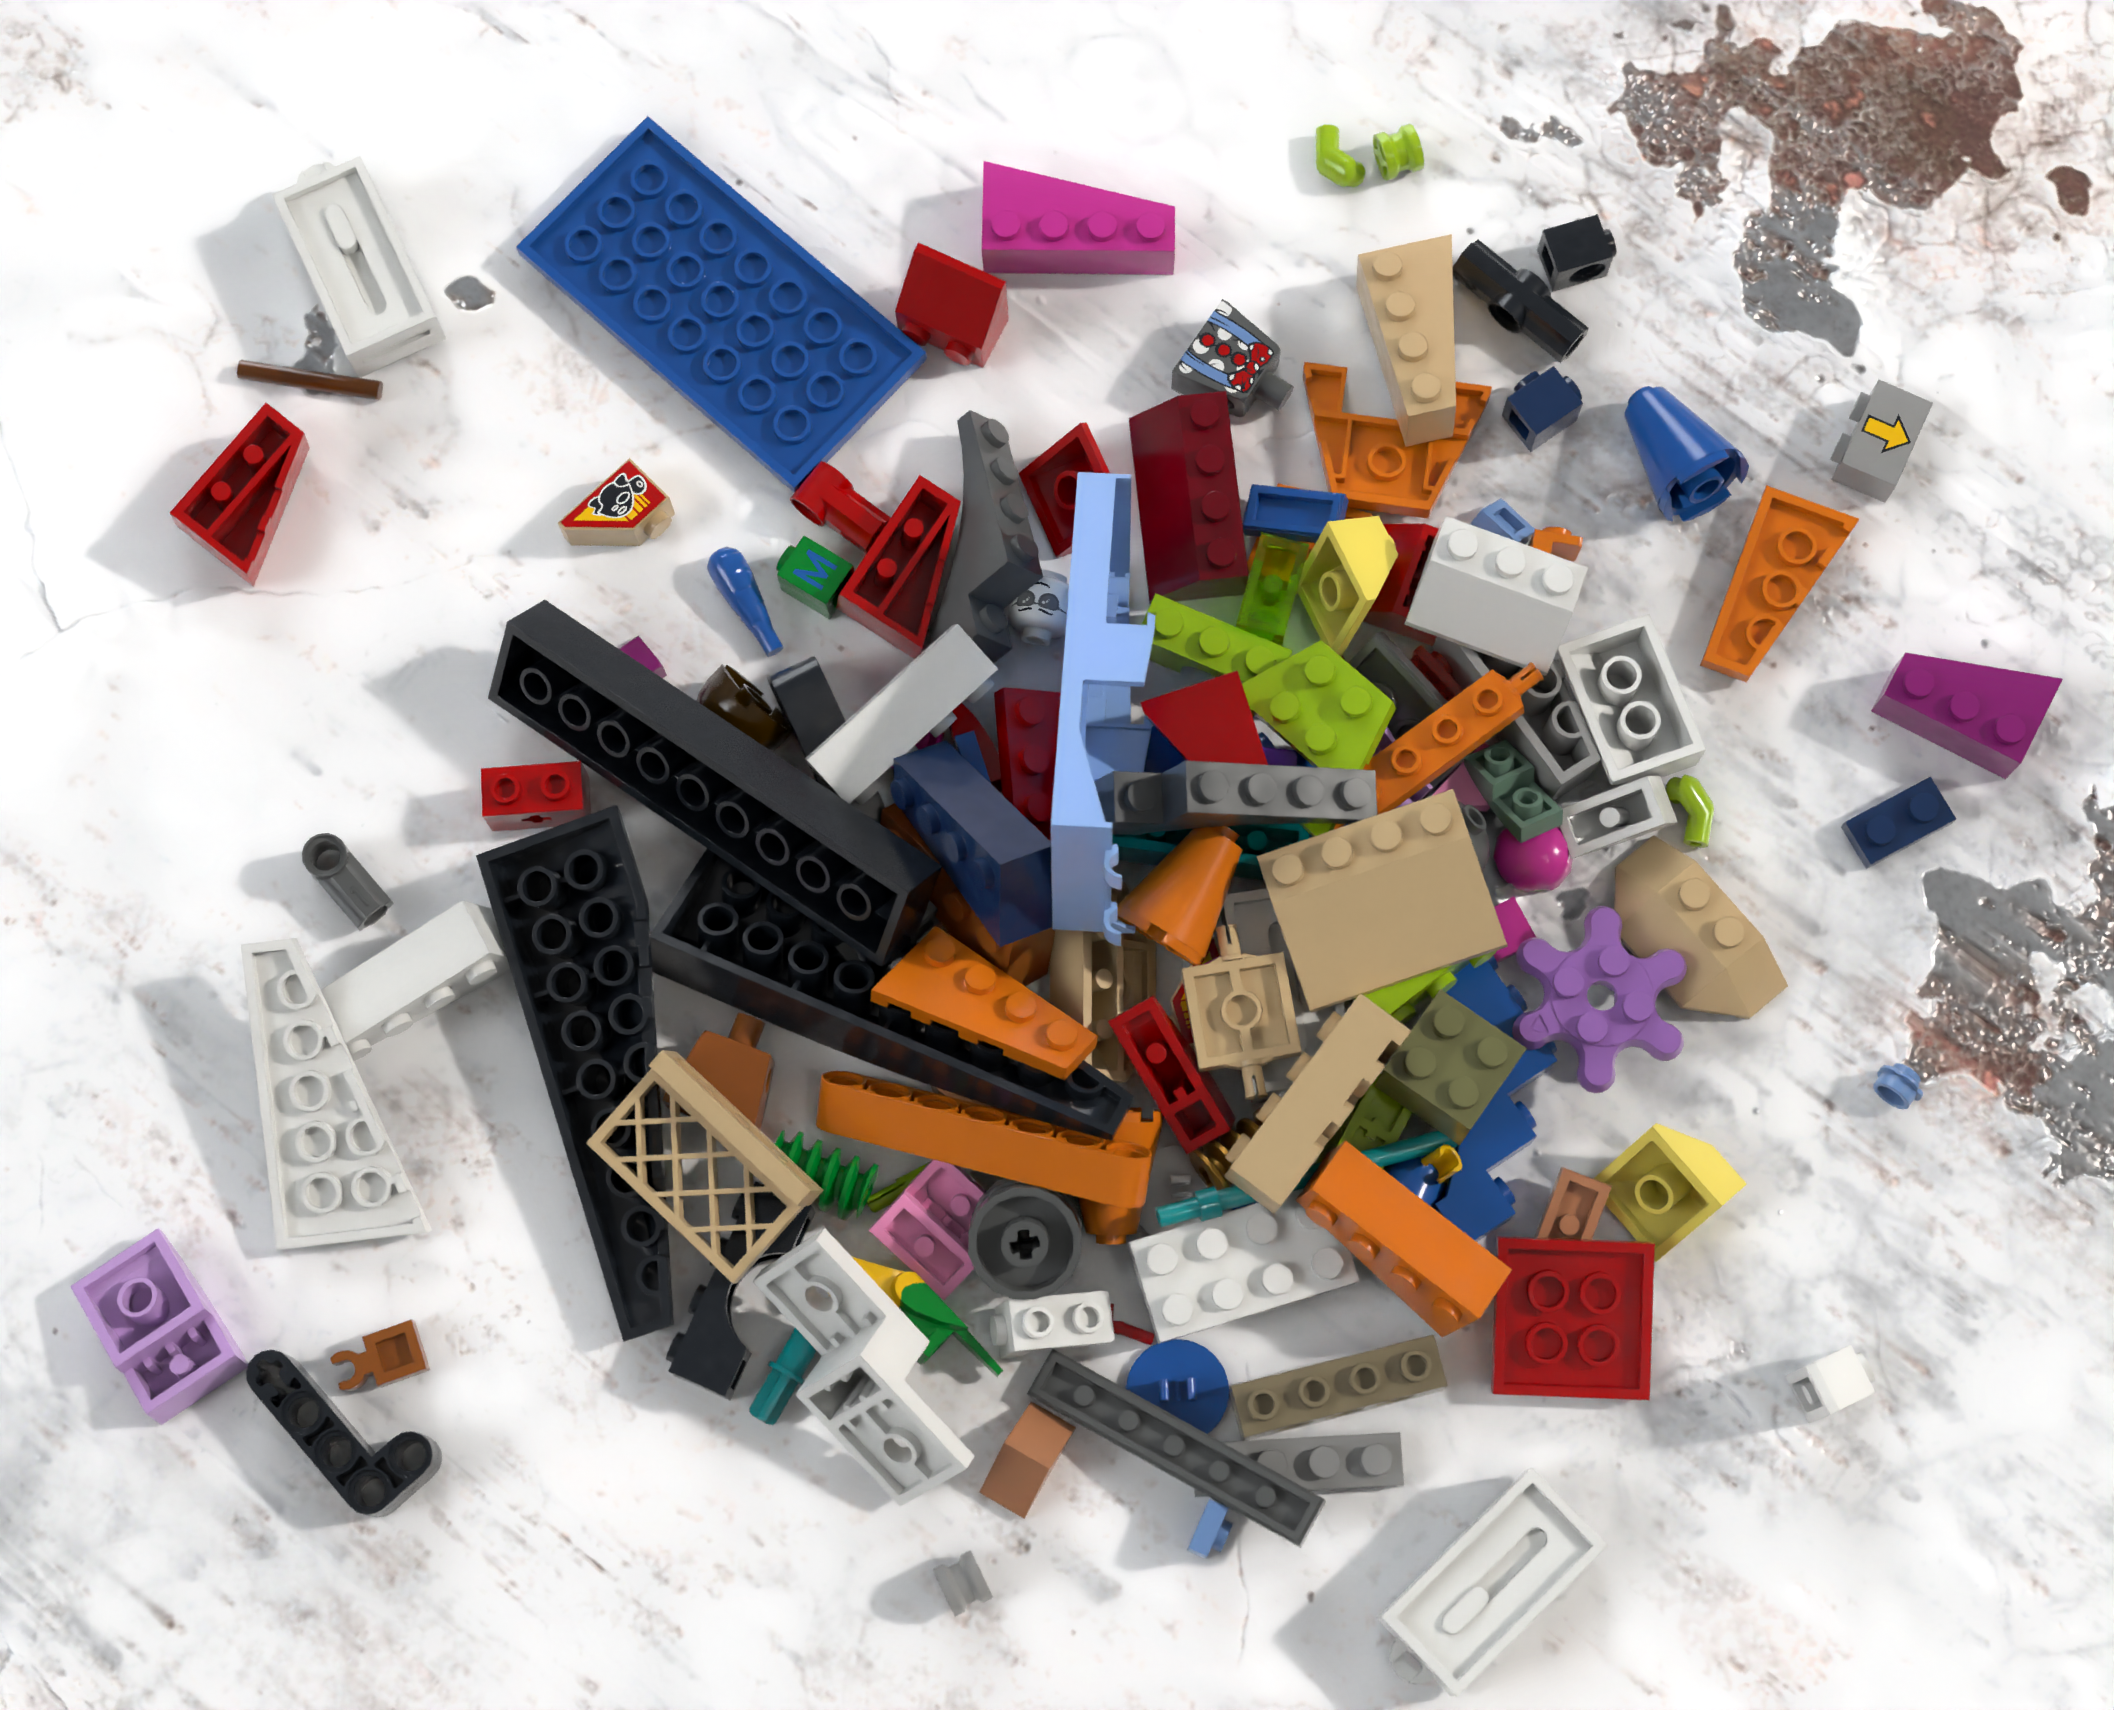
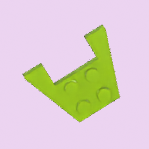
(1321, 710)

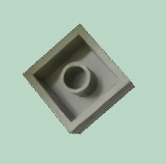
(1450, 1067)

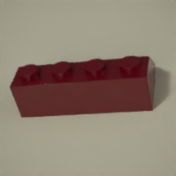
(1189, 498)

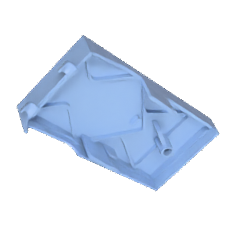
(1095, 725)

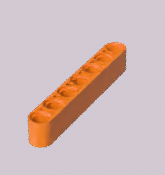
(983, 1139)

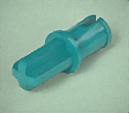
(782, 1379)

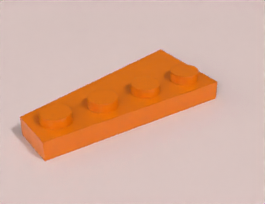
(1776, 570)
(969, 994)

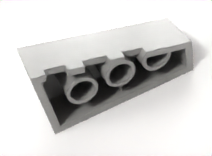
(1549, 731)

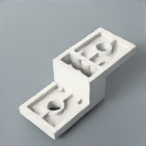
(863, 1367)

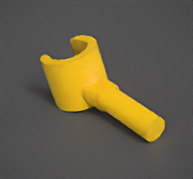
(1445, 1160)

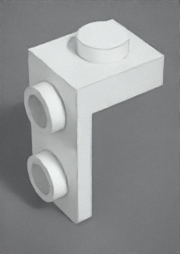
(1052, 1323)

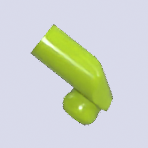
(1333, 162)
(1697, 805)

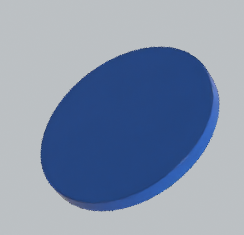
(1182, 1381)

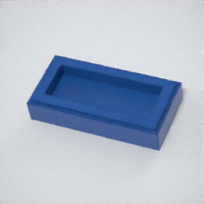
(1291, 512)

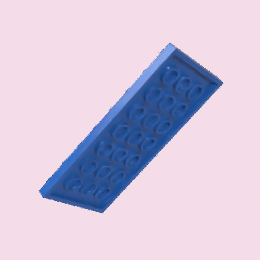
(721, 304)

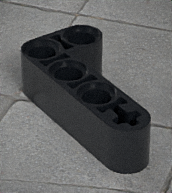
(813, 715)
(334, 1426)

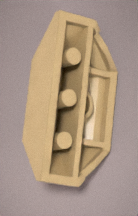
(1678, 906)
(1099, 981)

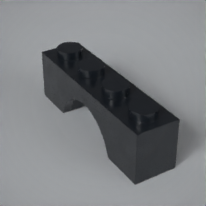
(710, 1349)

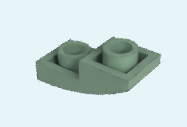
(1509, 789)

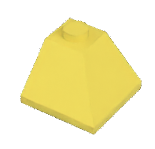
(1345, 577)
(1668, 1186)

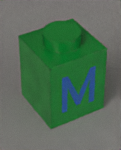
(813, 575)

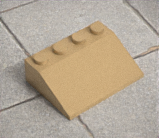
(1382, 901)

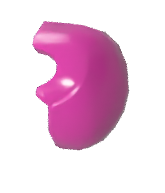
(1534, 864)

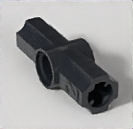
(1519, 300)

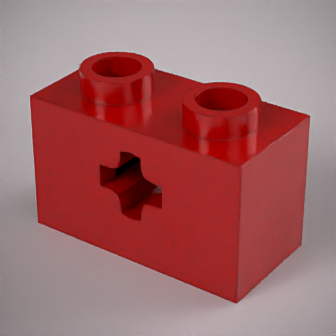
(534, 795)

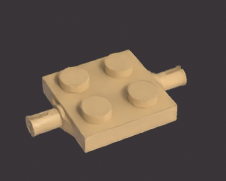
(1241, 1012)

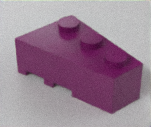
(1968, 708)

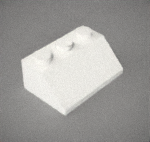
(1495, 595)
(1632, 701)

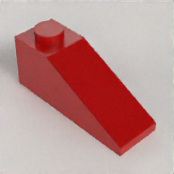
(1171, 1074)

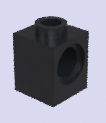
(1576, 252)

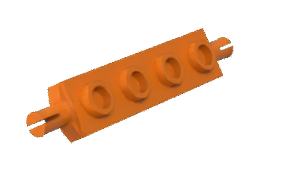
(1448, 735)

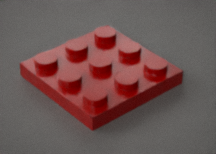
(1573, 1318)

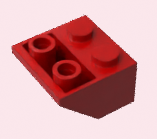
(1397, 593)

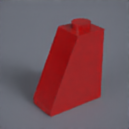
(1208, 721)

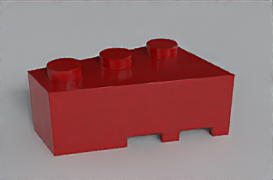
(245, 493)
(902, 570)

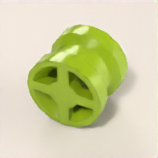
(1398, 152)

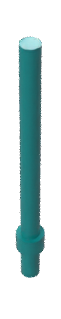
(1211, 1203)

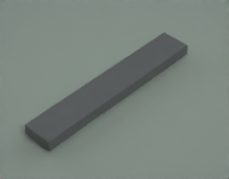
(1177, 1448)

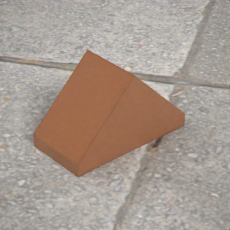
(1027, 1459)

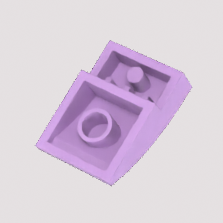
(159, 1327)

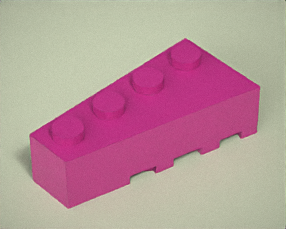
(1070, 227)

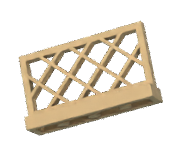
(729, 1128)

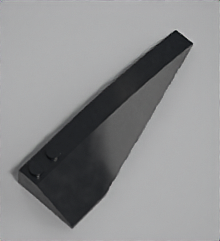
(779, 965)
(584, 977)

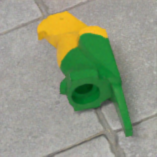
(926, 1311)

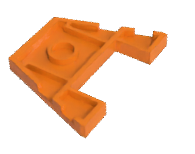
(1368, 454)

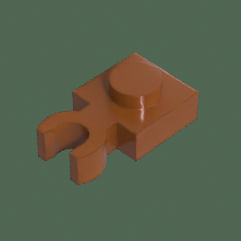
(389, 1356)

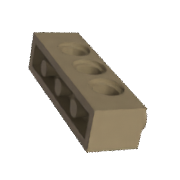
(1337, 1388)

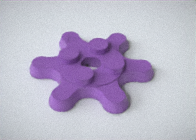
(1592, 1032)

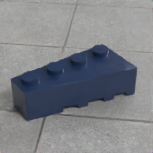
(978, 839)

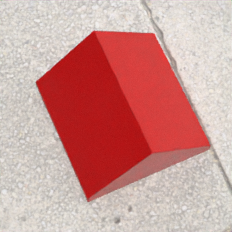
(1053, 483)

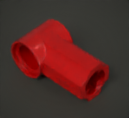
(831, 500)

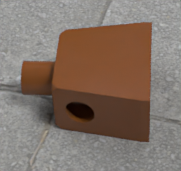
(735, 1067)

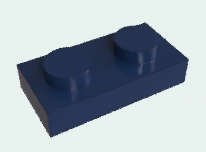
(1898, 822)

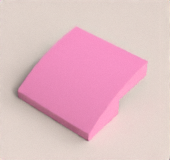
(931, 1225)

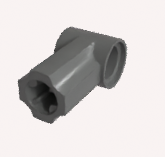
(347, 882)

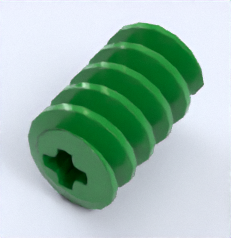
(838, 1182)

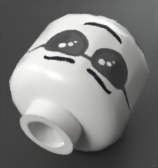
(1041, 610)

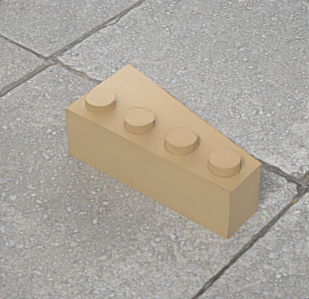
(1411, 323)
(1316, 1103)

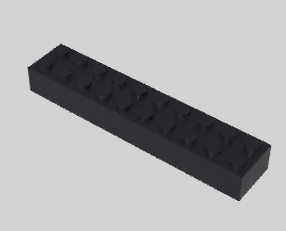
(713, 782)

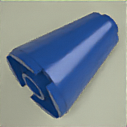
(1681, 454)

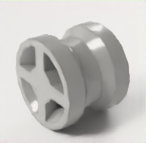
(962, 1583)

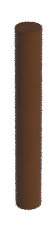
(310, 379)

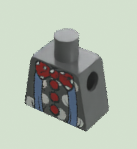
(1232, 358)

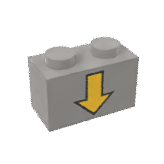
(1881, 440)

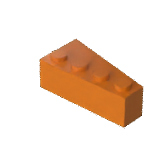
(1403, 1240)

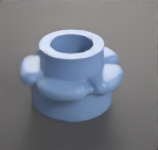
(1898, 1085)

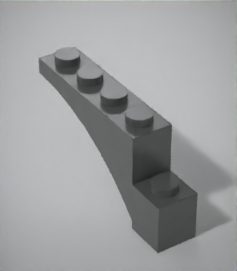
(995, 541)
(1233, 795)

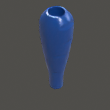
(739, 588)

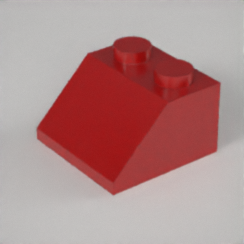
(952, 306)

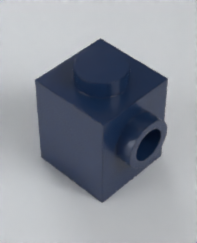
(1542, 407)

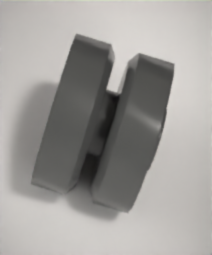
(1019, 1266)

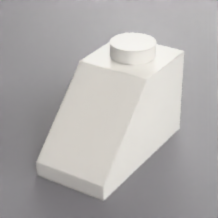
(1617, 816)
(1832, 1383)

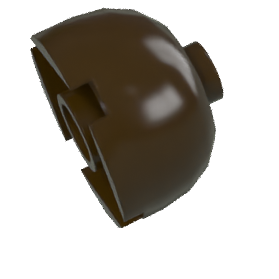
(741, 705)

